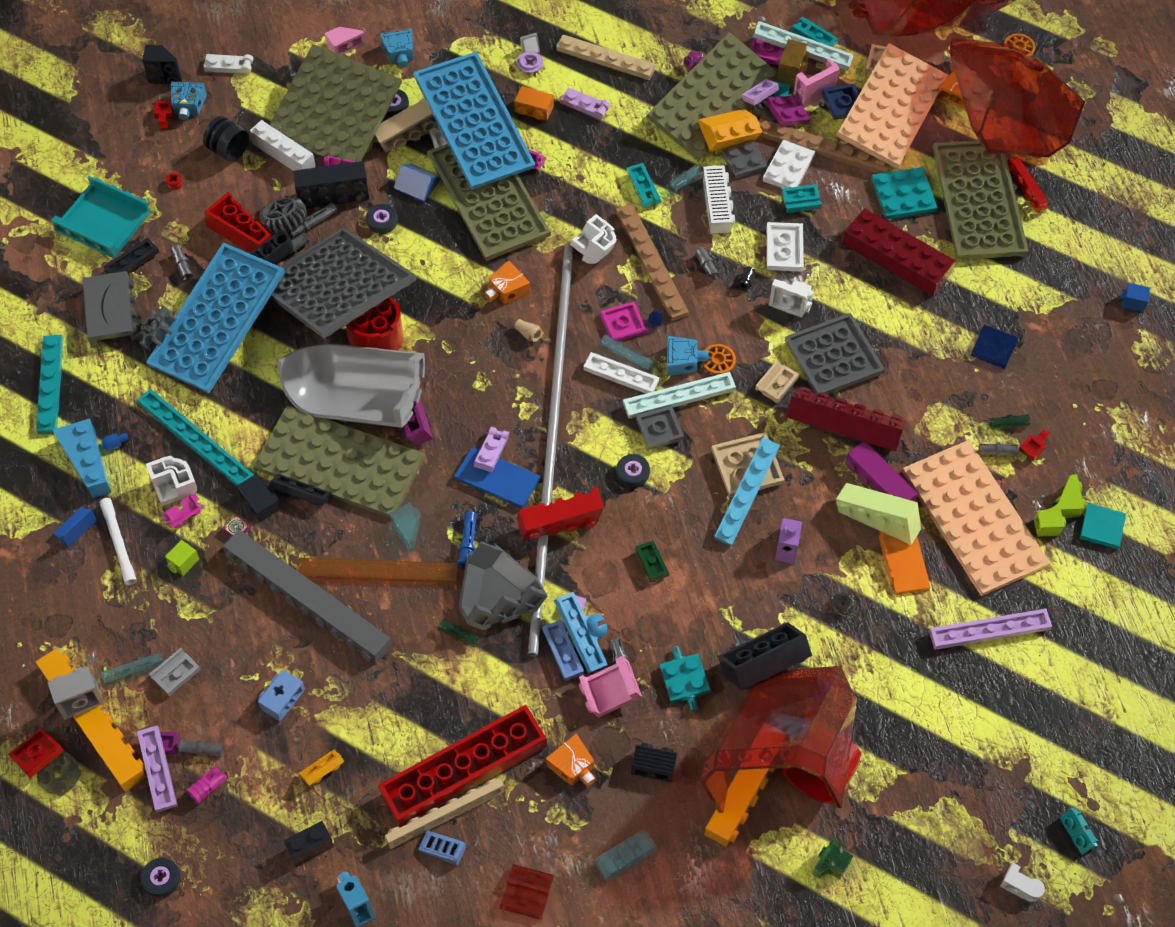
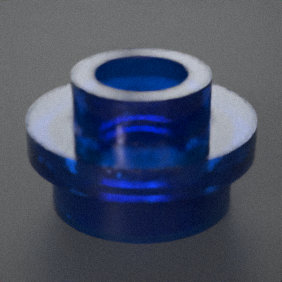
(655, 318)

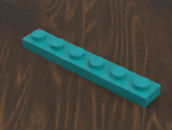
(49, 384)

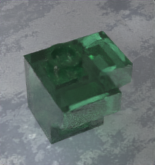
(832, 861)

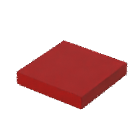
(36, 752)

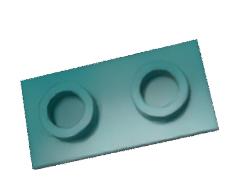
(1075, 825)

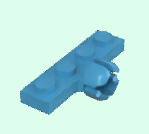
(583, 631)

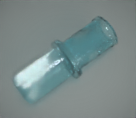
(686, 177)

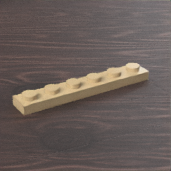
(606, 57)
(438, 816)

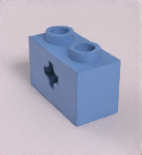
(274, 702)

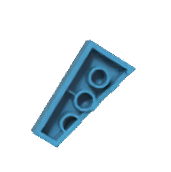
(84, 453)

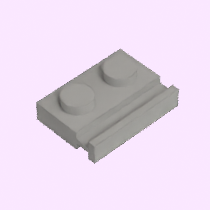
(174, 672)

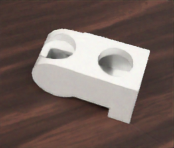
(1022, 885)

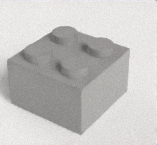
(75, 692)

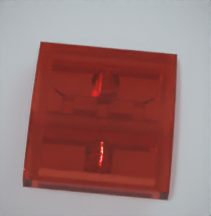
(527, 892)

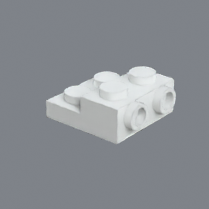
(791, 298)

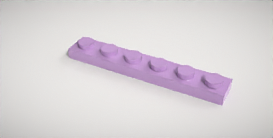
(990, 629)

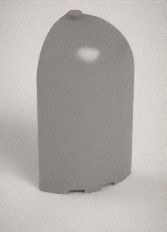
(353, 383)

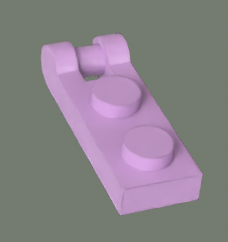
(585, 103)
(491, 449)

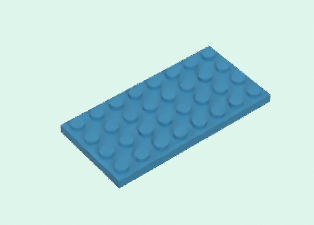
(474, 120)
(216, 317)

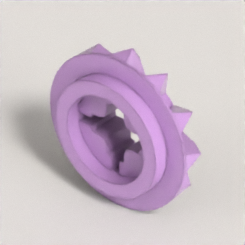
(529, 57)

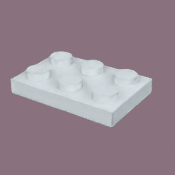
(788, 165)
(785, 246)

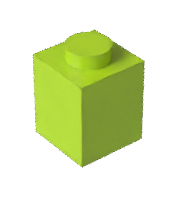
(181, 558)

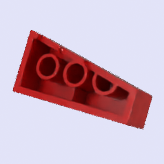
(235, 224)
(561, 515)

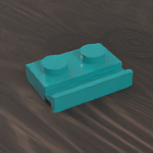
(801, 198)

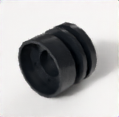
(226, 138)

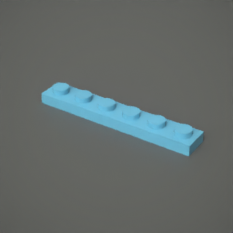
(746, 492)

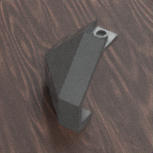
(497, 588)

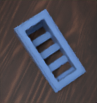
(459, 845)

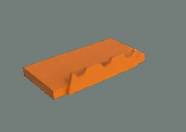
(904, 565)

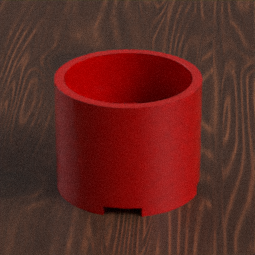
(378, 327)
(813, 785)

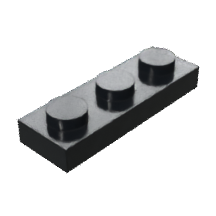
(133, 257)
(300, 490)

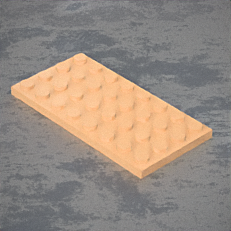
(892, 106)
(975, 518)

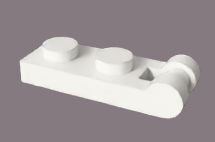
(228, 63)

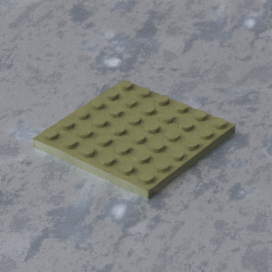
(335, 105)

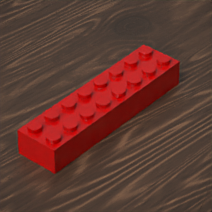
(462, 765)

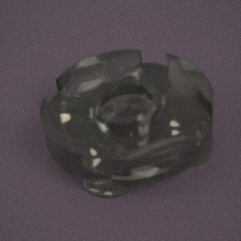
(66, 781)

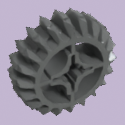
(283, 215)

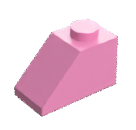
(344, 40)

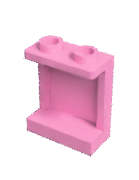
(810, 89)
(610, 688)

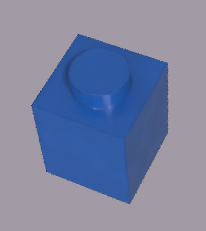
(1135, 297)

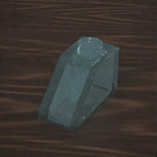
(407, 524)

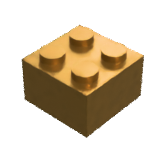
(792, 62)

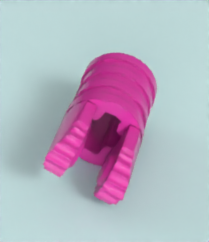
(206, 784)

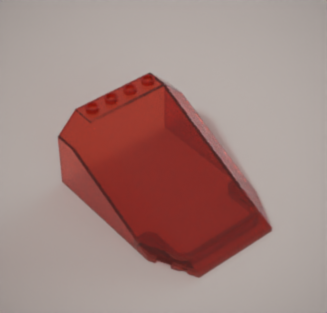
(1014, 99)
(785, 722)

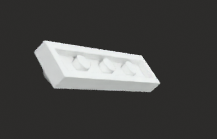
(621, 373)

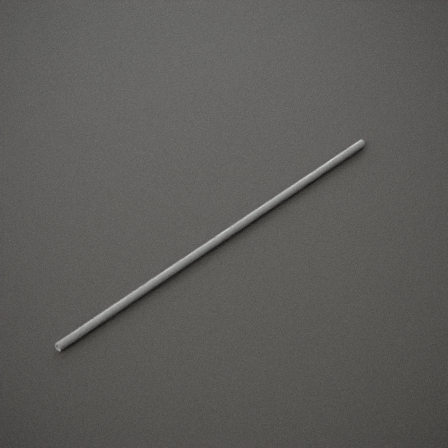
(552, 436)

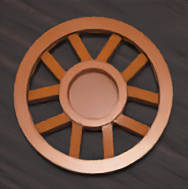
(1020, 44)
(719, 359)

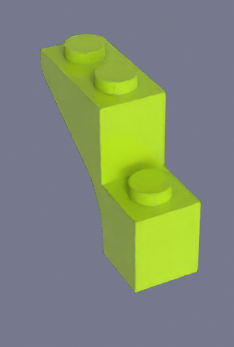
(1070, 505)

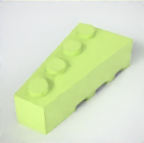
(881, 511)

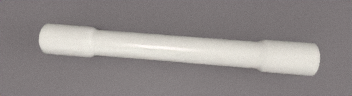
(126, 568)

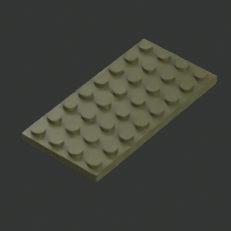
(710, 90)
(979, 201)
(496, 214)
(341, 461)

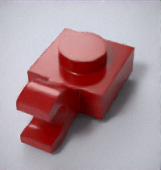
(162, 111)
(1034, 446)

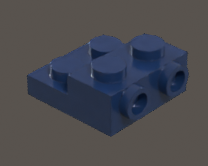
(840, 99)

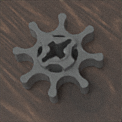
(155, 327)

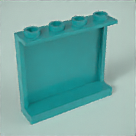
(103, 217)

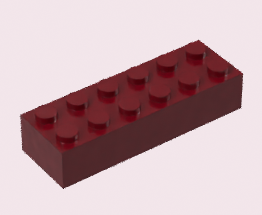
(898, 252)
(845, 418)

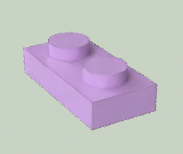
(760, 92)

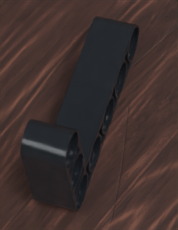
(275, 247)

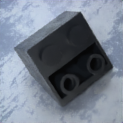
(160, 65)

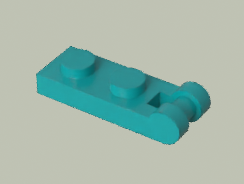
(811, 31)
(643, 185)

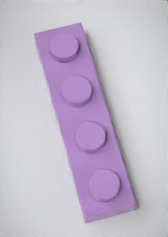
(157, 768)

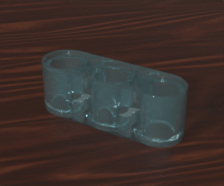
(625, 854)

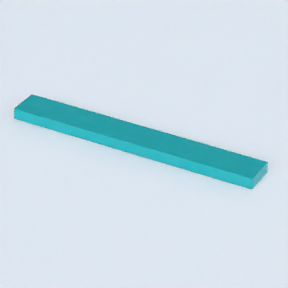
(194, 438)

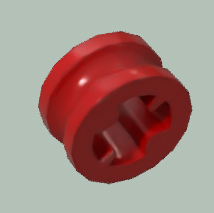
(173, 185)

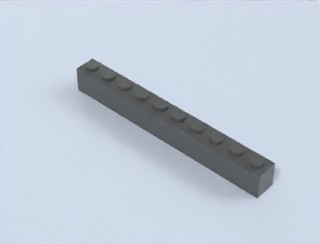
(307, 596)

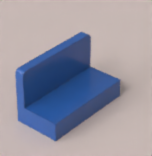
(75, 526)

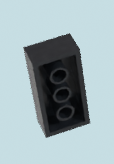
(331, 184)
(765, 656)

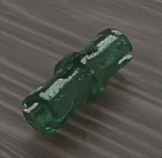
(1010, 421)
(458, 633)

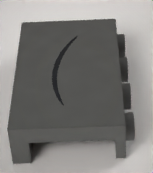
(109, 307)

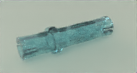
(620, 349)
(109, 675)

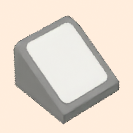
(529, 43)

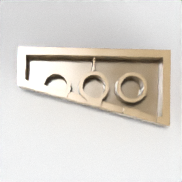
(406, 126)

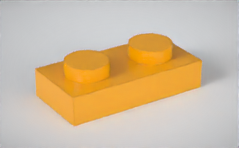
(321, 767)

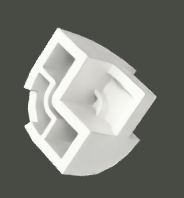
(595, 240)
(171, 479)

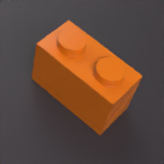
(534, 103)

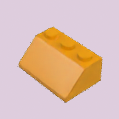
(730, 129)

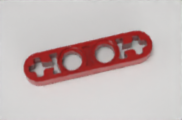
(1027, 184)

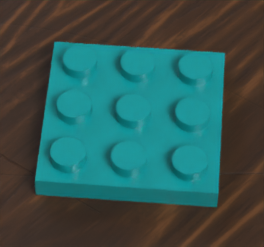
(904, 193)

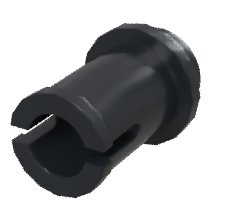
(745, 281)

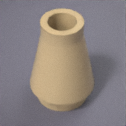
(530, 331)

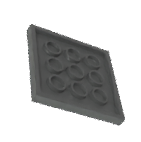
(834, 354)

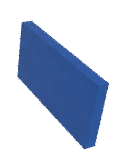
(506, 481)

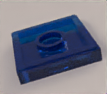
(994, 346)

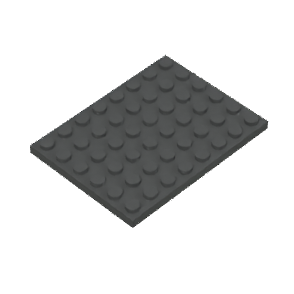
(338, 282)

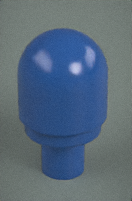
(114, 441)

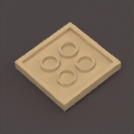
(734, 458)

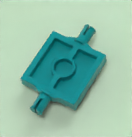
(684, 678)

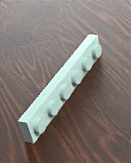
(816, 50)
(680, 394)

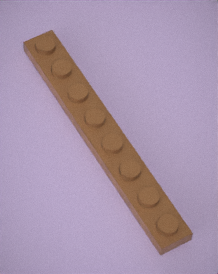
(823, 146)
(652, 262)

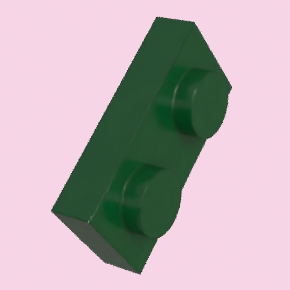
(652, 561)

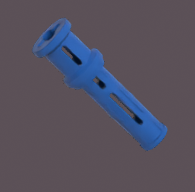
(467, 539)

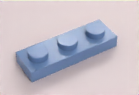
(563, 650)

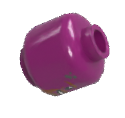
(693, 59)

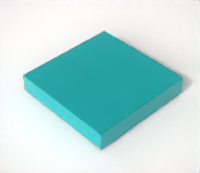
(1103, 526)

